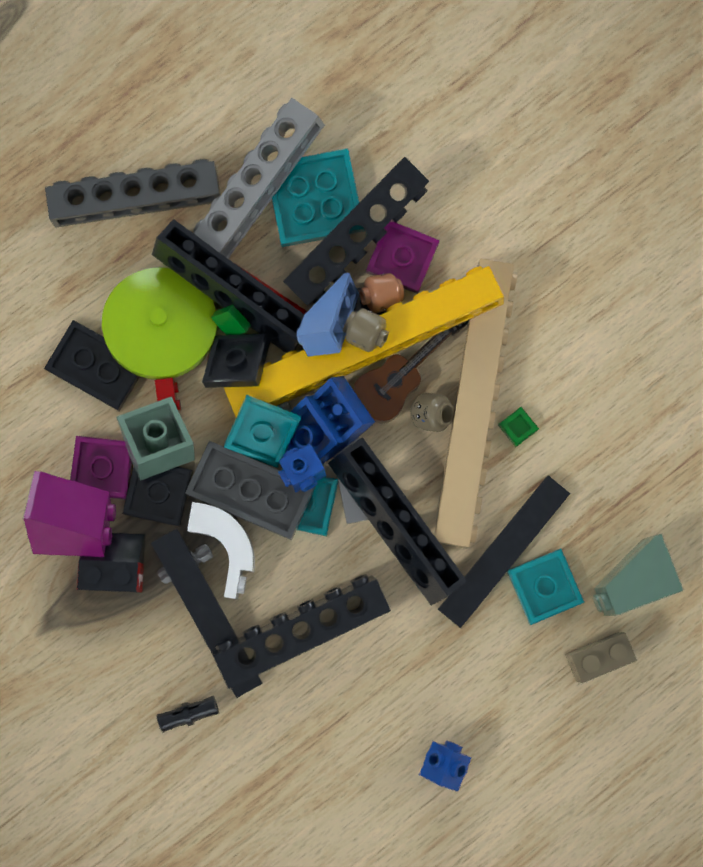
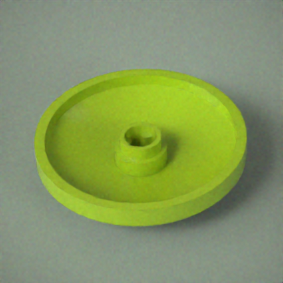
(158, 324)

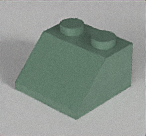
(156, 438)

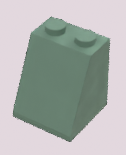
(638, 579)

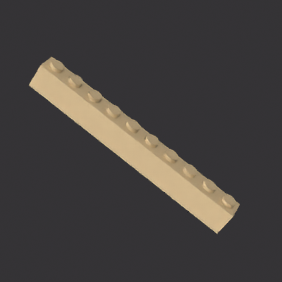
(473, 416)

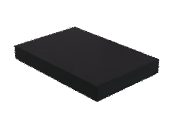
(89, 366)

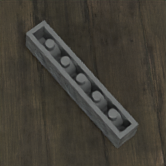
(121, 205)

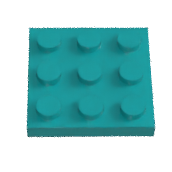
(315, 198)

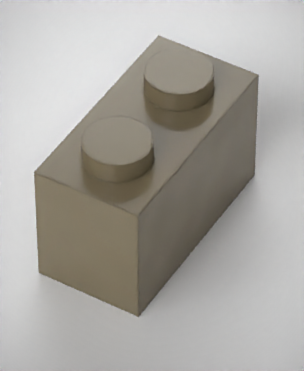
(601, 657)

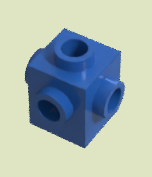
(310, 466)
(445, 765)

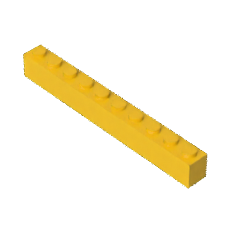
(407, 325)

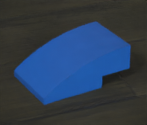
(330, 419)

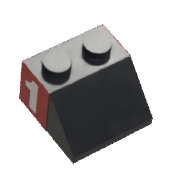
(119, 568)

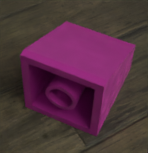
(67, 517)

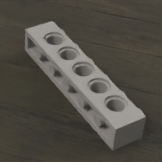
(273, 174)

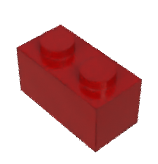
(167, 388)

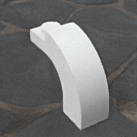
(217, 523)

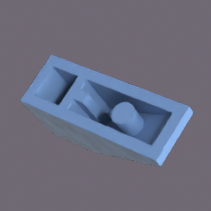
(324, 323)

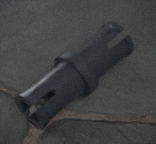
(187, 714)

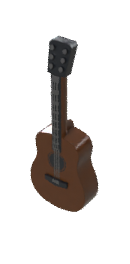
(387, 387)

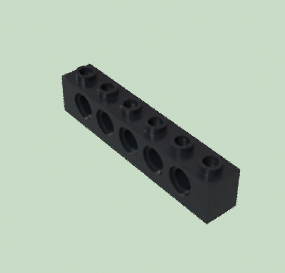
(403, 174)
(228, 284)
(397, 522)
(371, 607)

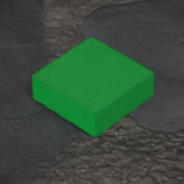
(230, 321)
(518, 426)

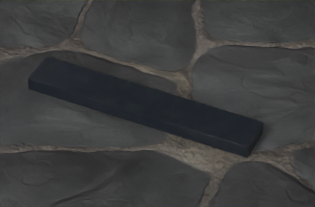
(504, 551)
(199, 598)

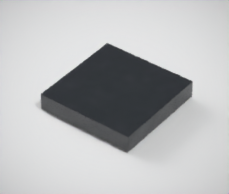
(236, 360)
(159, 496)

